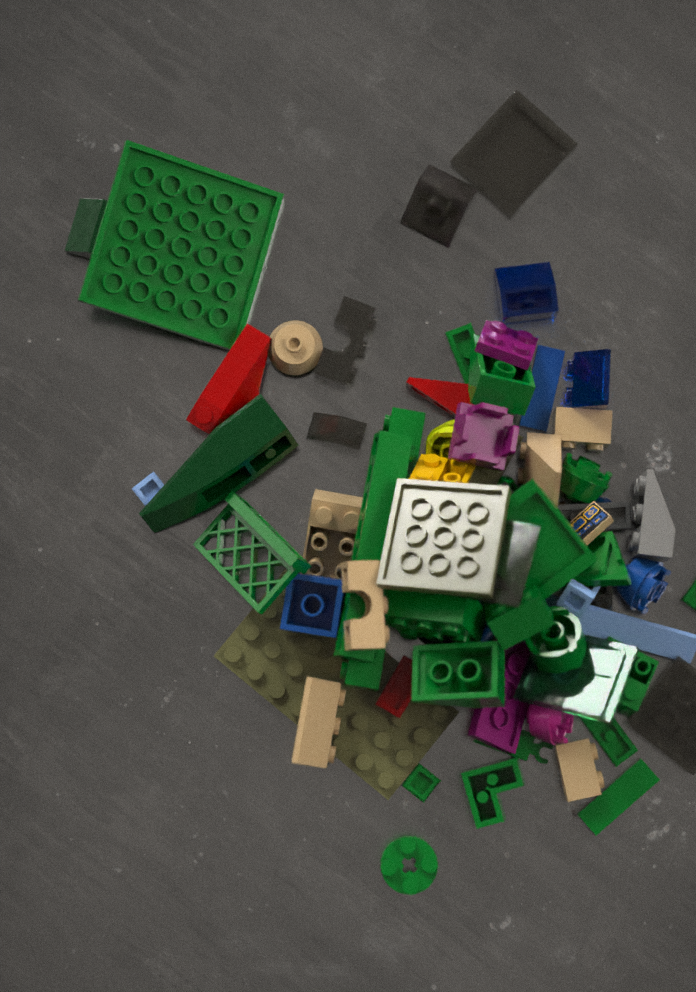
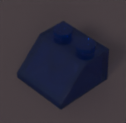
(589, 379)

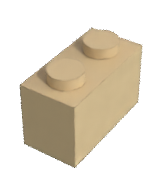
(583, 428)
(578, 769)

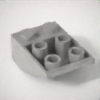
(653, 524)

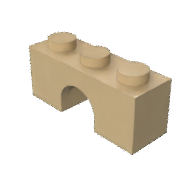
(369, 630)

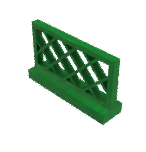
(269, 539)

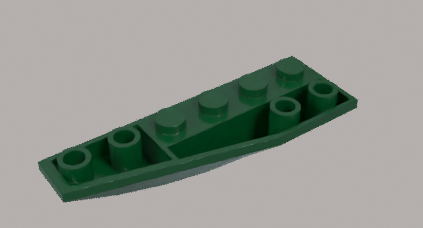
(222, 463)

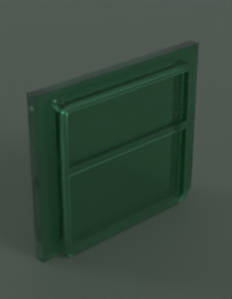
(587, 691)

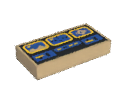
(591, 522)

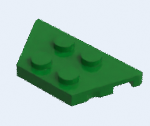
(609, 567)

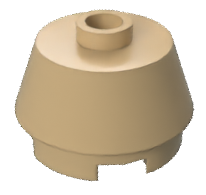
(295, 347)

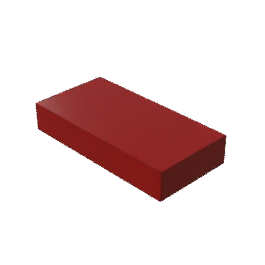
(398, 689)

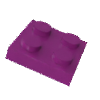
(506, 344)

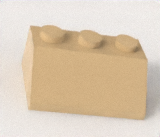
(318, 723)

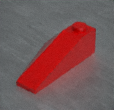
(234, 381)

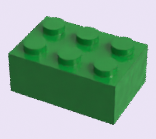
(435, 616)

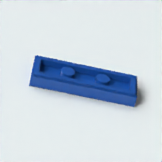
(546, 376)

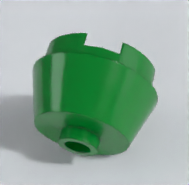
(582, 479)

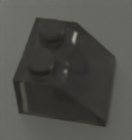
(438, 205)

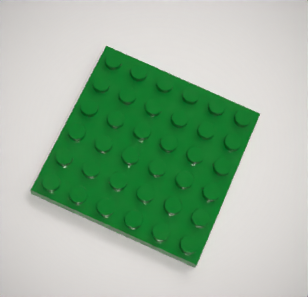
(180, 246)

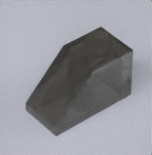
(337, 432)

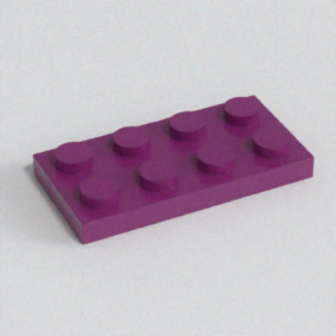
(503, 725)

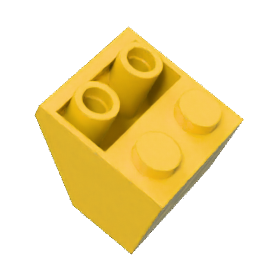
(438, 468)

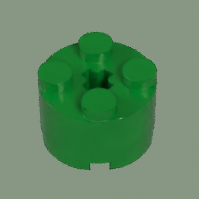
(560, 645)
(425, 862)

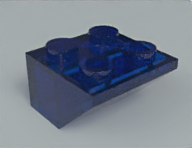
(526, 292)

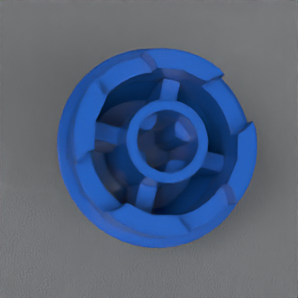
(646, 583)

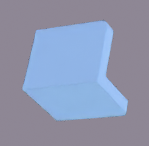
(577, 598)

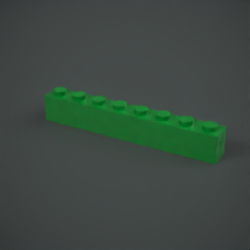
(387, 462)

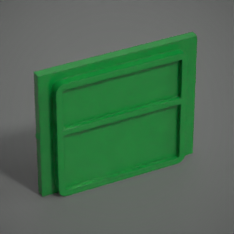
(559, 549)

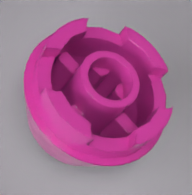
(549, 724)

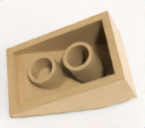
(542, 463)

